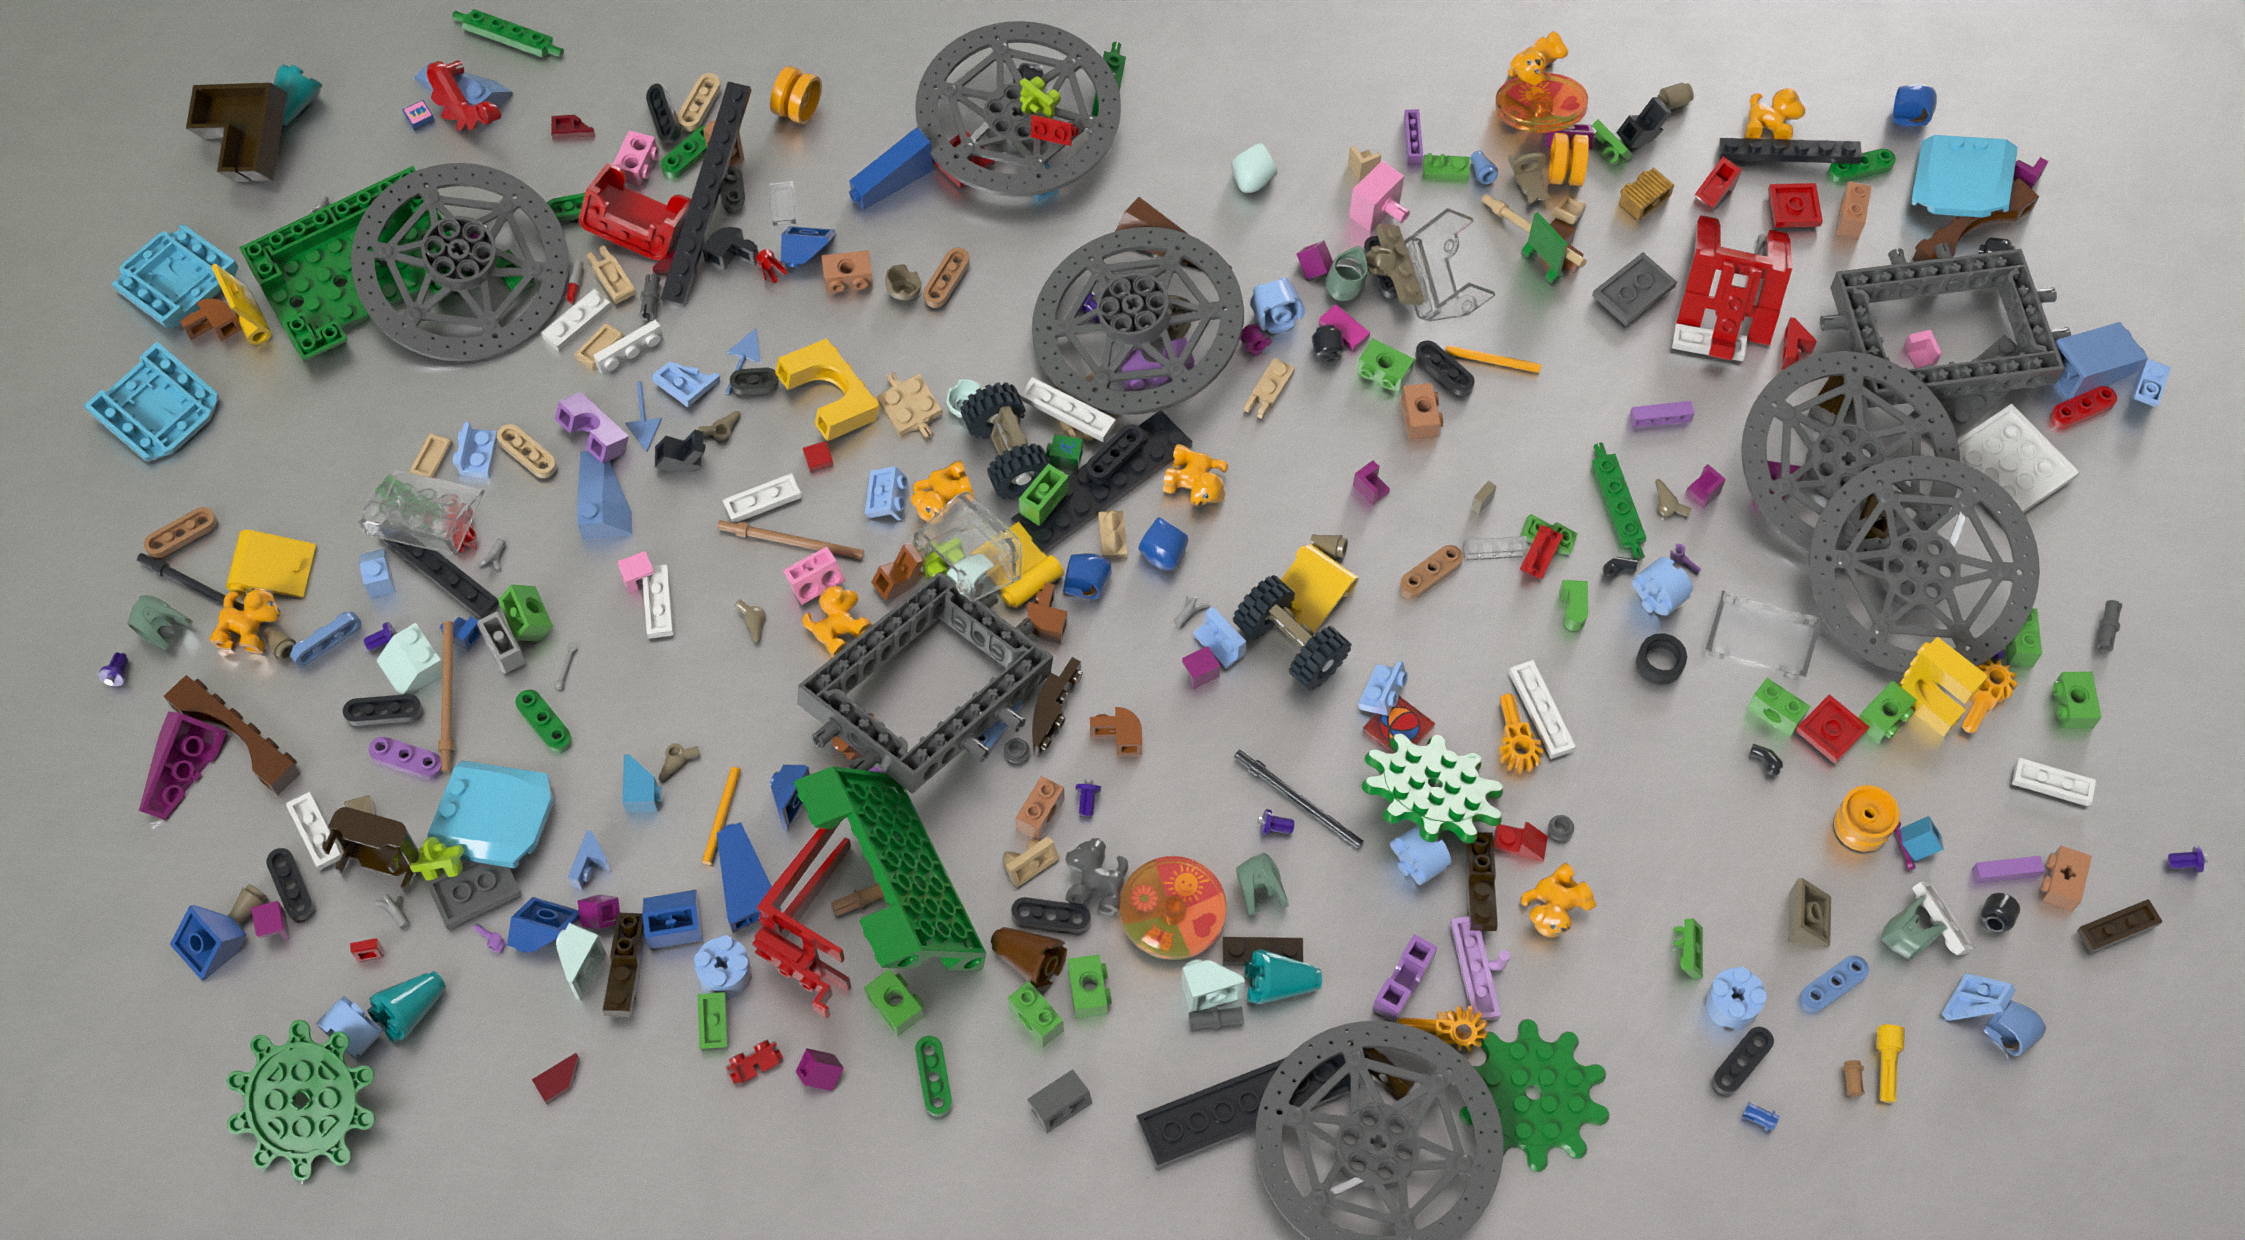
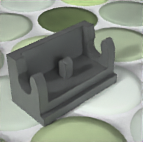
(1060, 1100)

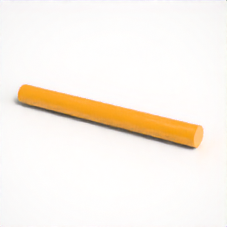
(1493, 359)
(721, 815)

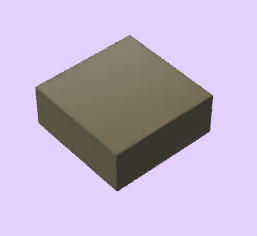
(1483, 497)

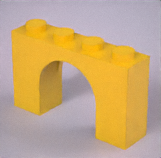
(824, 362)
(1948, 668)

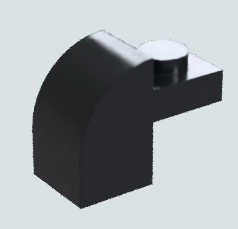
(1645, 127)
(727, 244)
(680, 455)

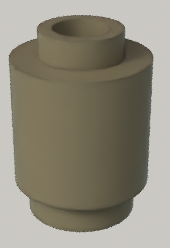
(1676, 95)

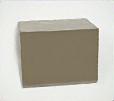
(1809, 914)

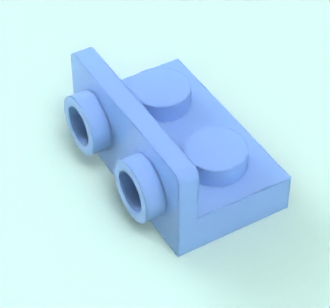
(475, 451)
(886, 493)
(1221, 638)
(1383, 689)

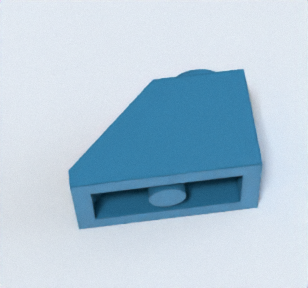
(639, 788)

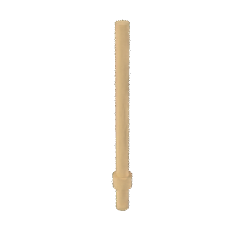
(1502, 210)

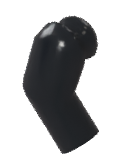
(1618, 564)
(1769, 756)

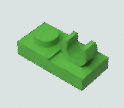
(1604, 134)
(1446, 167)
(1692, 945)
(712, 1020)

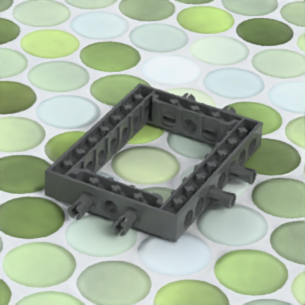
(2007, 270)
(827, 688)

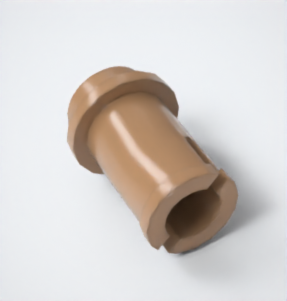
(1853, 1075)

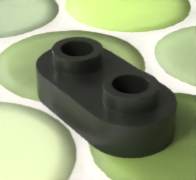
(734, 187)
(754, 381)

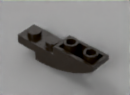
(1050, 705)
(1481, 883)
(625, 965)

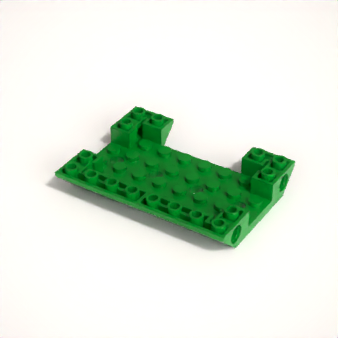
(316, 252)
(924, 906)

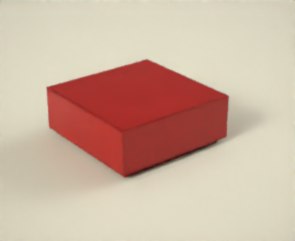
(817, 456)
(366, 949)

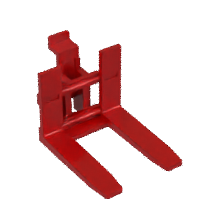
(1731, 301)
(776, 926)

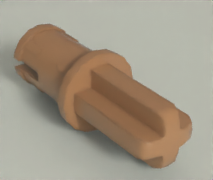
(857, 899)

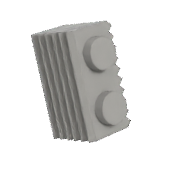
(501, 642)

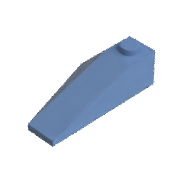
(474, 88)
(601, 502)

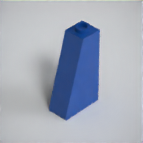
(893, 170)
(742, 877)

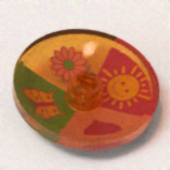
(1543, 107)
(1173, 907)

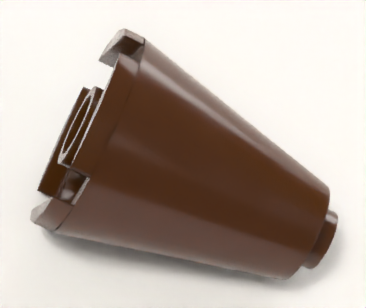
(1030, 954)

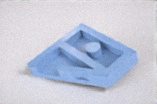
(684, 382)
(1978, 997)

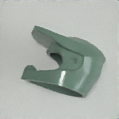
(1347, 276)
(152, 613)
(1262, 873)
(1905, 937)

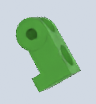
(1576, 603)

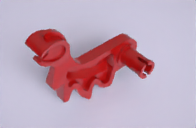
(449, 95)

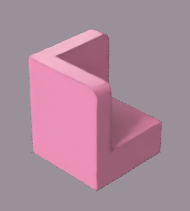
(1922, 349)
(635, 568)

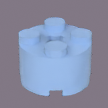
(1277, 305)
(1662, 586)
(1420, 858)
(727, 954)
(1749, 999)
(351, 1020)

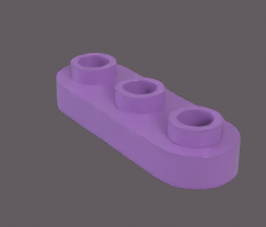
(413, 764)

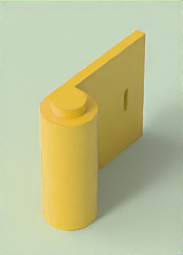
(245, 307)
(269, 564)
(1035, 571)
(1317, 585)

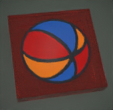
(1401, 720)

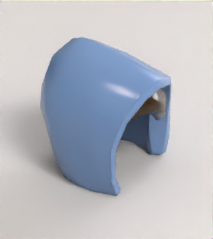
(2016, 1028)

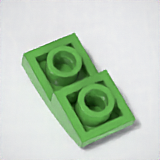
(1533, 524)

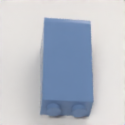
(2097, 359)

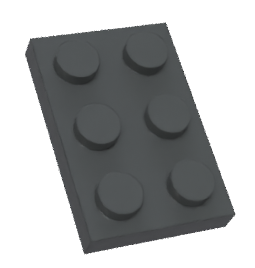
(1634, 288)
(472, 892)

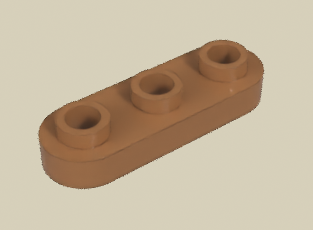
(946, 270)
(169, 537)
(1427, 579)

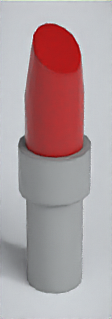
(574, 280)

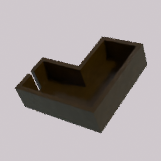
(246, 120)

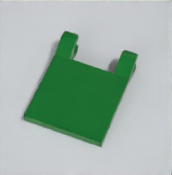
(1548, 244)

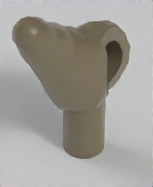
(722, 427)
(1668, 502)
(753, 617)
(675, 758)

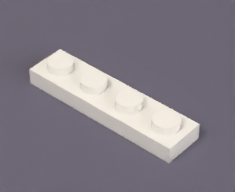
(1067, 409)
(1542, 709)

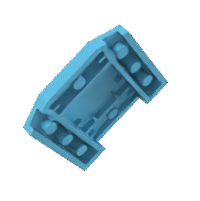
(1964, 175)
(172, 275)
(155, 405)
(493, 812)

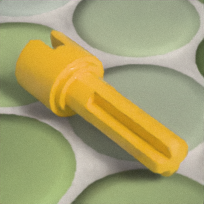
(1890, 1044)

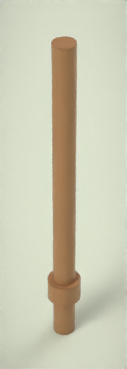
(744, 530)
(446, 744)

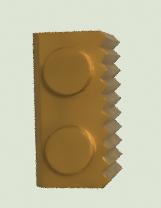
(1645, 193)

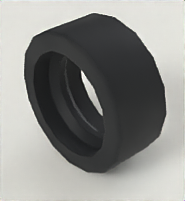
(1667, 642)

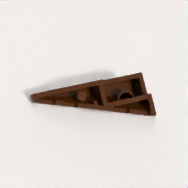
(1144, 215)

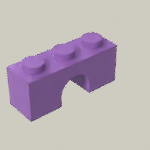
(1136, 362)
(581, 414)
(1405, 978)

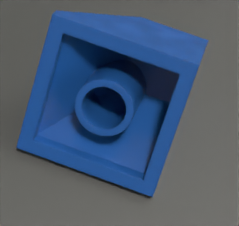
(802, 243)
(785, 792)
(538, 924)
(207, 940)

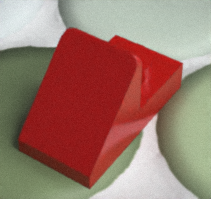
(1720, 180)
(1796, 341)
(1520, 842)

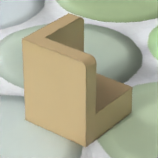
(1363, 162)

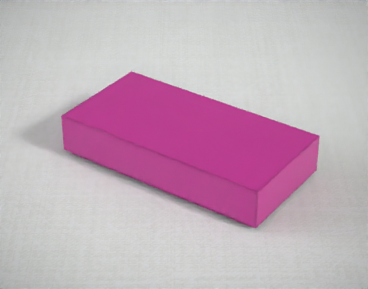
(1352, 331)

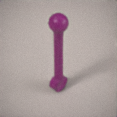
(1910, 863)

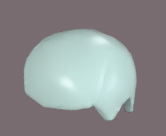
(960, 393)

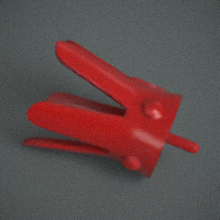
(766, 260)

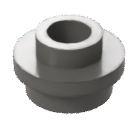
(1016, 743)
(1564, 821)

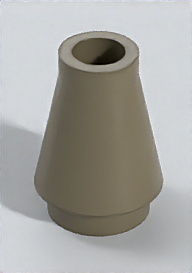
(1331, 545)
(279, 643)
(248, 898)

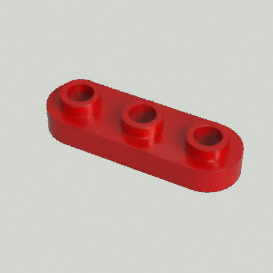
(2079, 413)

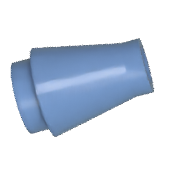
(1484, 169)

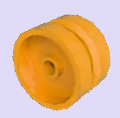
(795, 95)
(1569, 161)
(1866, 818)

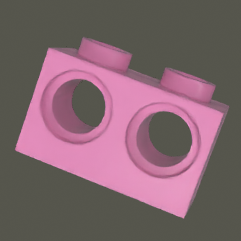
(636, 157)
(813, 575)

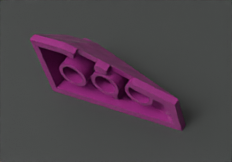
(178, 759)

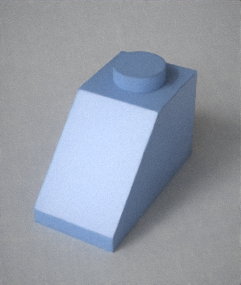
(376, 573)

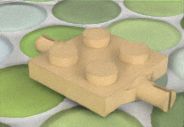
(910, 405)

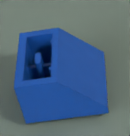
(672, 919)

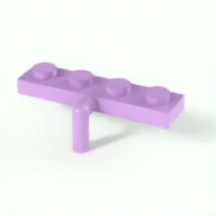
(1477, 969)

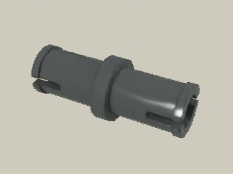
(649, 297)
(2109, 625)
(1216, 1018)

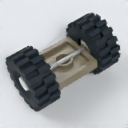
(997, 414)
(1269, 606)

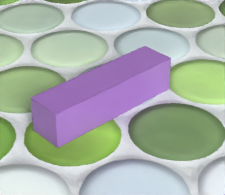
(1413, 137)
(1661, 414)
(2008, 869)

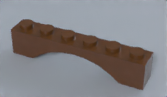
(2021, 203)
(268, 764)

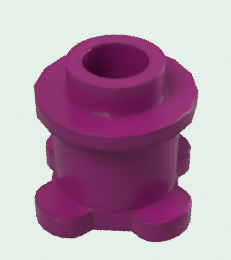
(1254, 339)

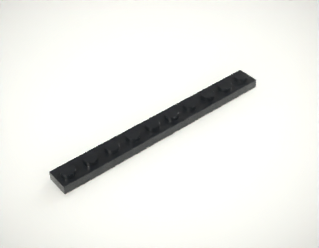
(706, 194)

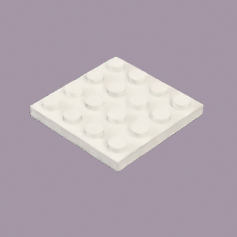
(2016, 457)

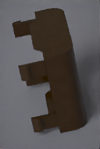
(374, 841)

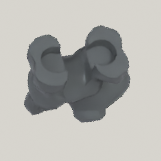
(1088, 860)

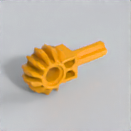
(1989, 693)
(1517, 736)
(1446, 1027)

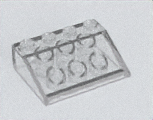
(420, 511)

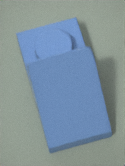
(587, 856)

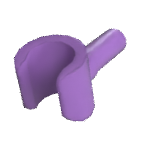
(1678, 558)
(495, 940)

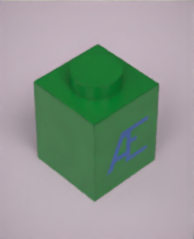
(1065, 452)

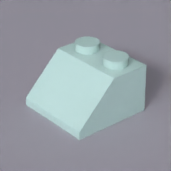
(410, 661)
(580, 957)
(1210, 985)

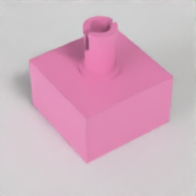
(1377, 197)

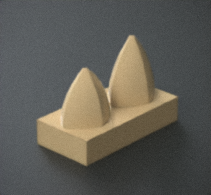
(1112, 535)
(1028, 864)

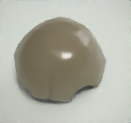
(902, 283)

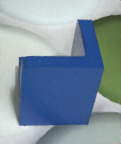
(465, 632)

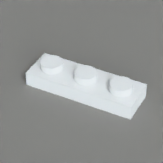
(576, 320)
(1699, 341)
(628, 347)
(762, 498)
(658, 603)
(2054, 782)
(313, 830)
(1956, 938)

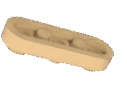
(697, 96)
(523, 443)

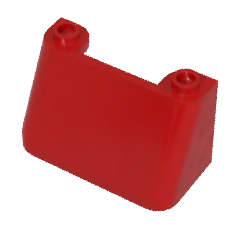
(630, 217)

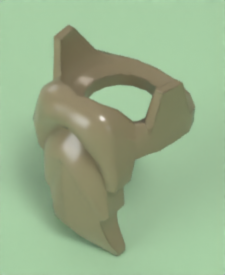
(1530, 175)

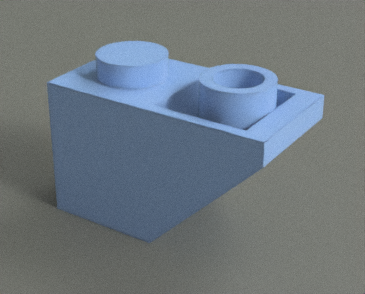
(2150, 382)

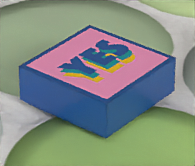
(418, 114)

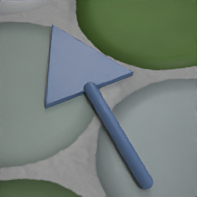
(746, 348)
(644, 429)

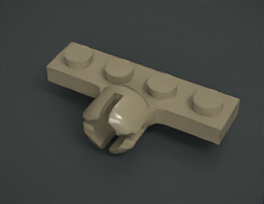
(1394, 261)

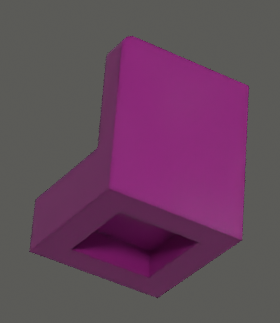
(2029, 174)
(1315, 259)
(1369, 484)
(1706, 487)
(1201, 667)
(598, 911)
(270, 920)
(819, 1069)

